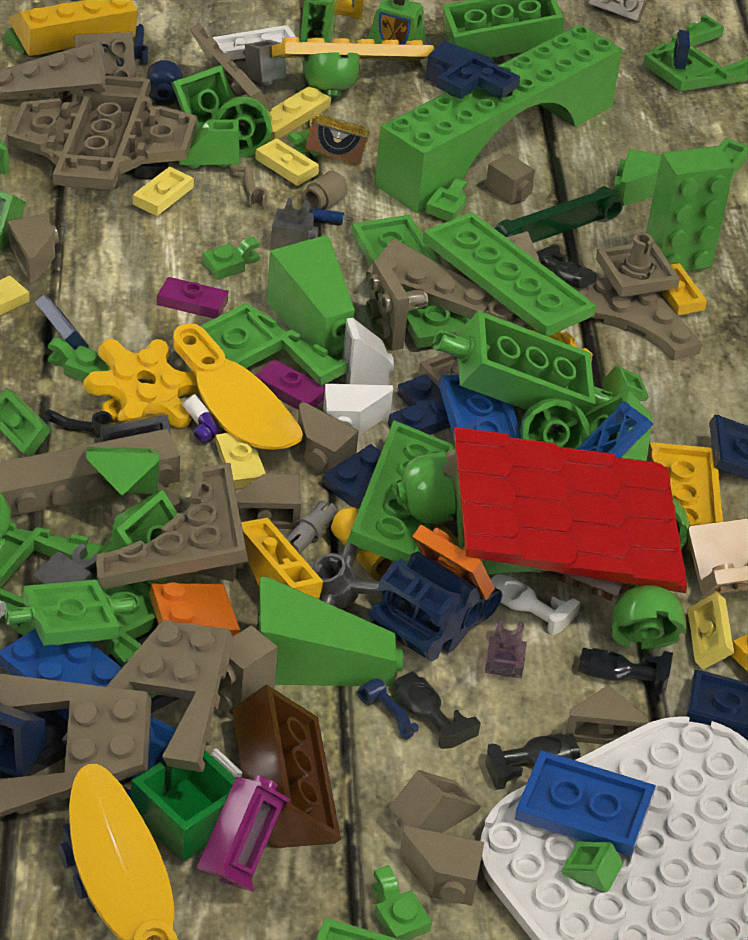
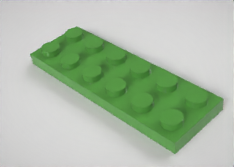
(373, 238)
(509, 274)
(382, 522)

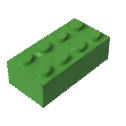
(501, 25)
(690, 205)

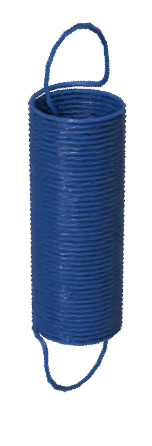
(328, 216)

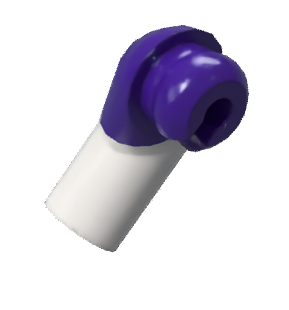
(201, 415)

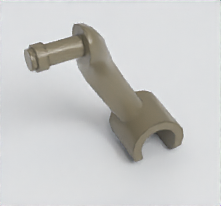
(256, 194)

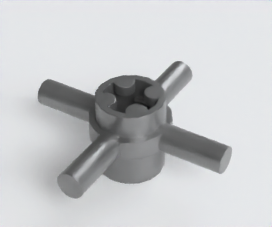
(339, 579)

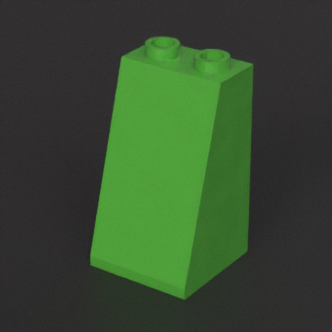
(310, 293)

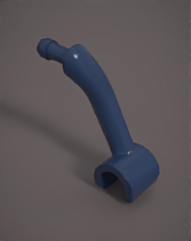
(140, 49)
(376, 690)

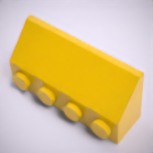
(54, 26)

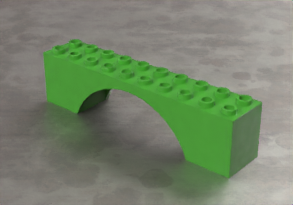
(441, 138)

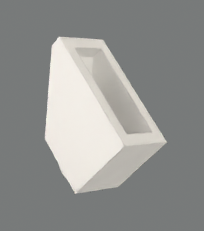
(365, 356)
(358, 404)

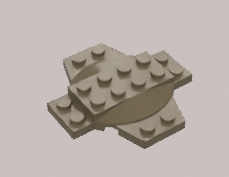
(102, 133)

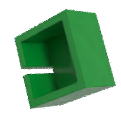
(189, 808)

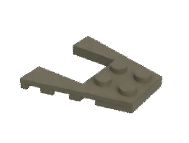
(183, 664)
(103, 729)

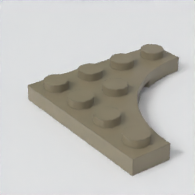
(643, 313)
(194, 541)

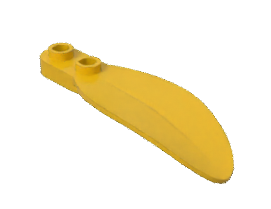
(234, 394)
(119, 859)

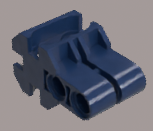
(429, 605)

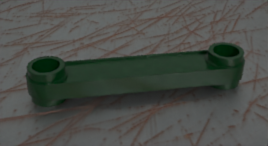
(565, 216)

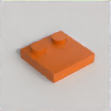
(439, 547)
(194, 605)

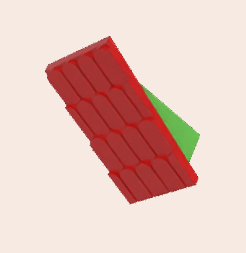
(565, 511)

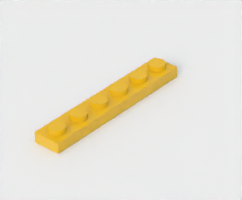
(365, 48)

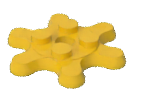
(140, 398)

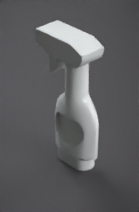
(523, 598)

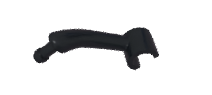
(98, 419)

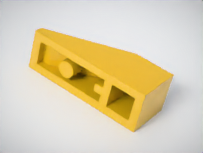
(276, 558)

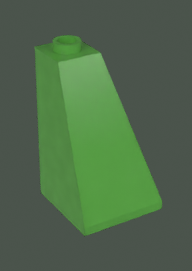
(323, 642)

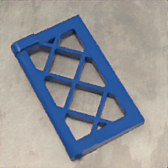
(611, 425)

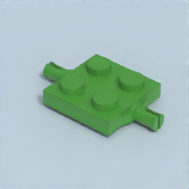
(70, 612)

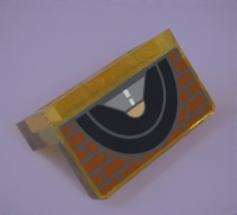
(337, 138)

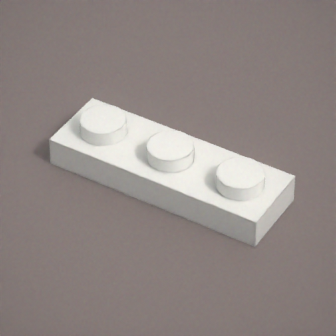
(234, 43)

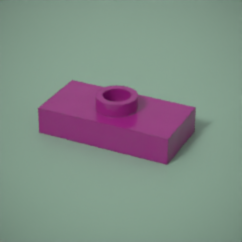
(192, 297)
(291, 385)

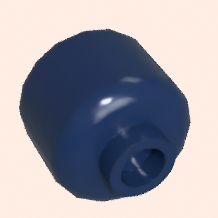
(161, 76)

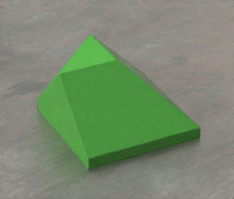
(203, 93)
(127, 468)
(143, 522)

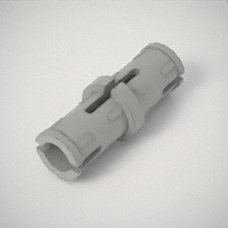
(311, 526)

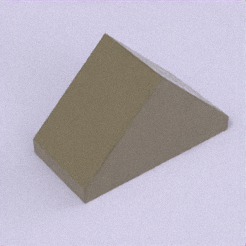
(604, 718)

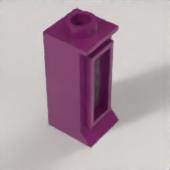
(242, 831)

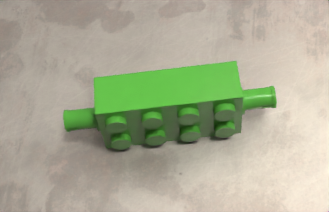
(520, 364)

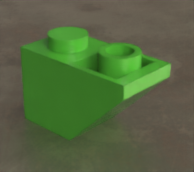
(214, 144)
(637, 176)

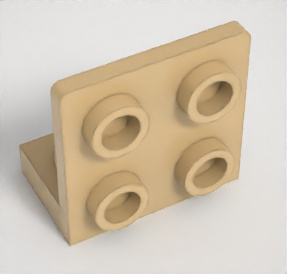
(720, 556)

